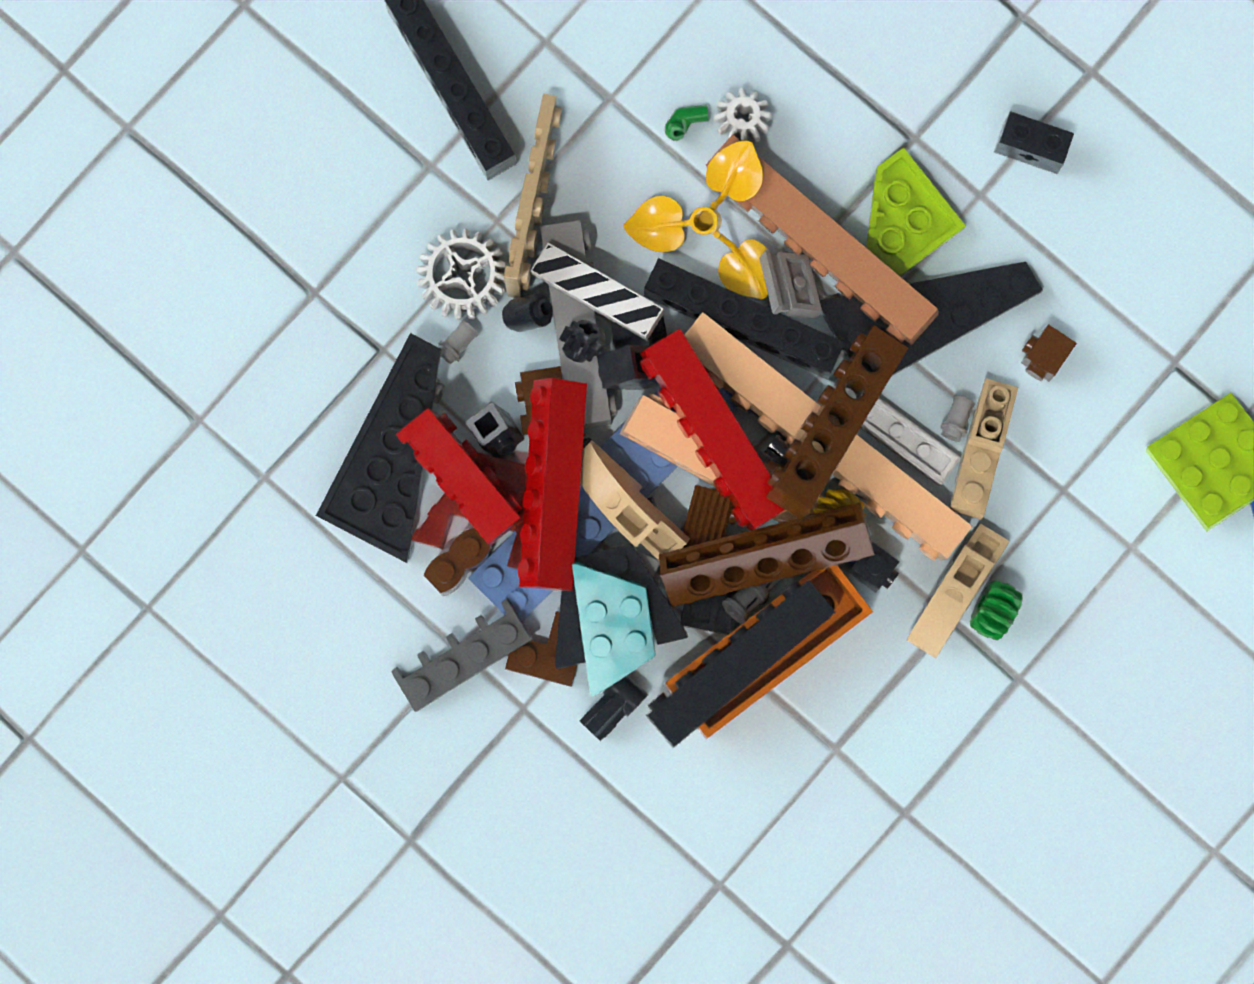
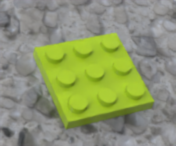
(1210, 461)

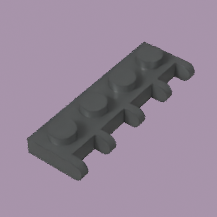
(464, 658)

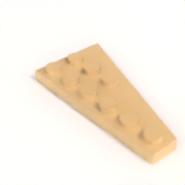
(530, 209)

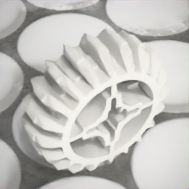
(475, 265)

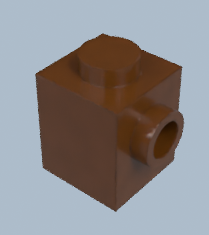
(1046, 353)

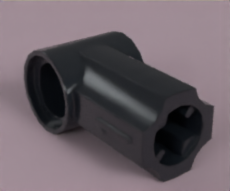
(616, 702)

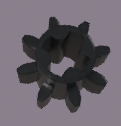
(581, 341)

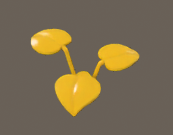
(659, 221)

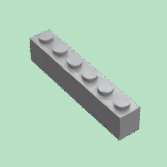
(574, 241)

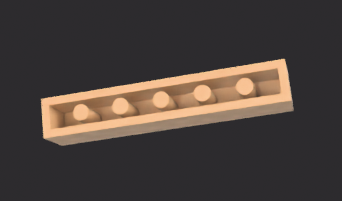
(657, 431)

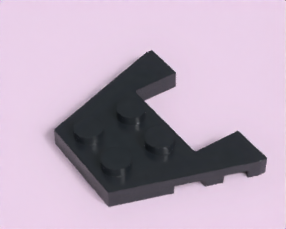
(627, 565)

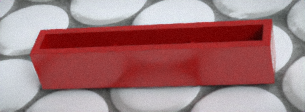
(712, 427)
(552, 484)

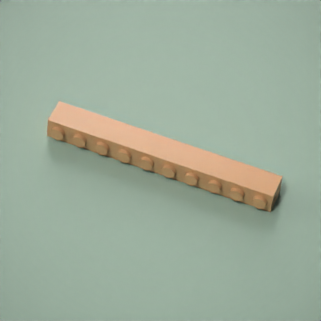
(862, 468)

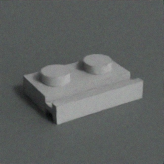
(790, 284)

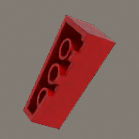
(461, 475)

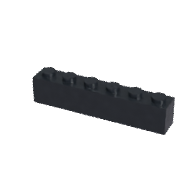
(739, 664)

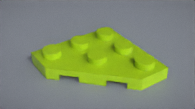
(907, 215)

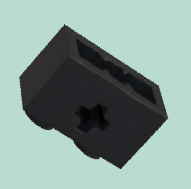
(1034, 142)

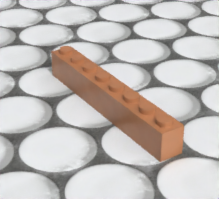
(839, 255)

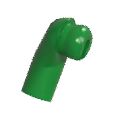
(682, 119)

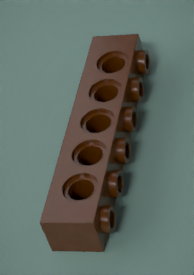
(883, 356)
(766, 554)

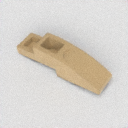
(983, 448)
(624, 506)
(957, 590)

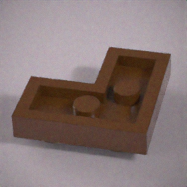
(538, 660)

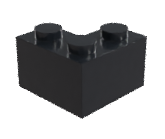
(622, 366)

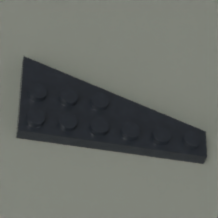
(962, 304)
(380, 476)

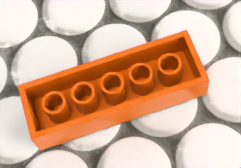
(849, 610)

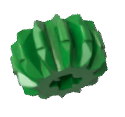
(996, 610)

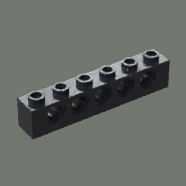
(452, 86)
(744, 318)

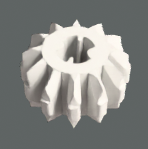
(744, 105)

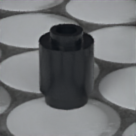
(527, 312)

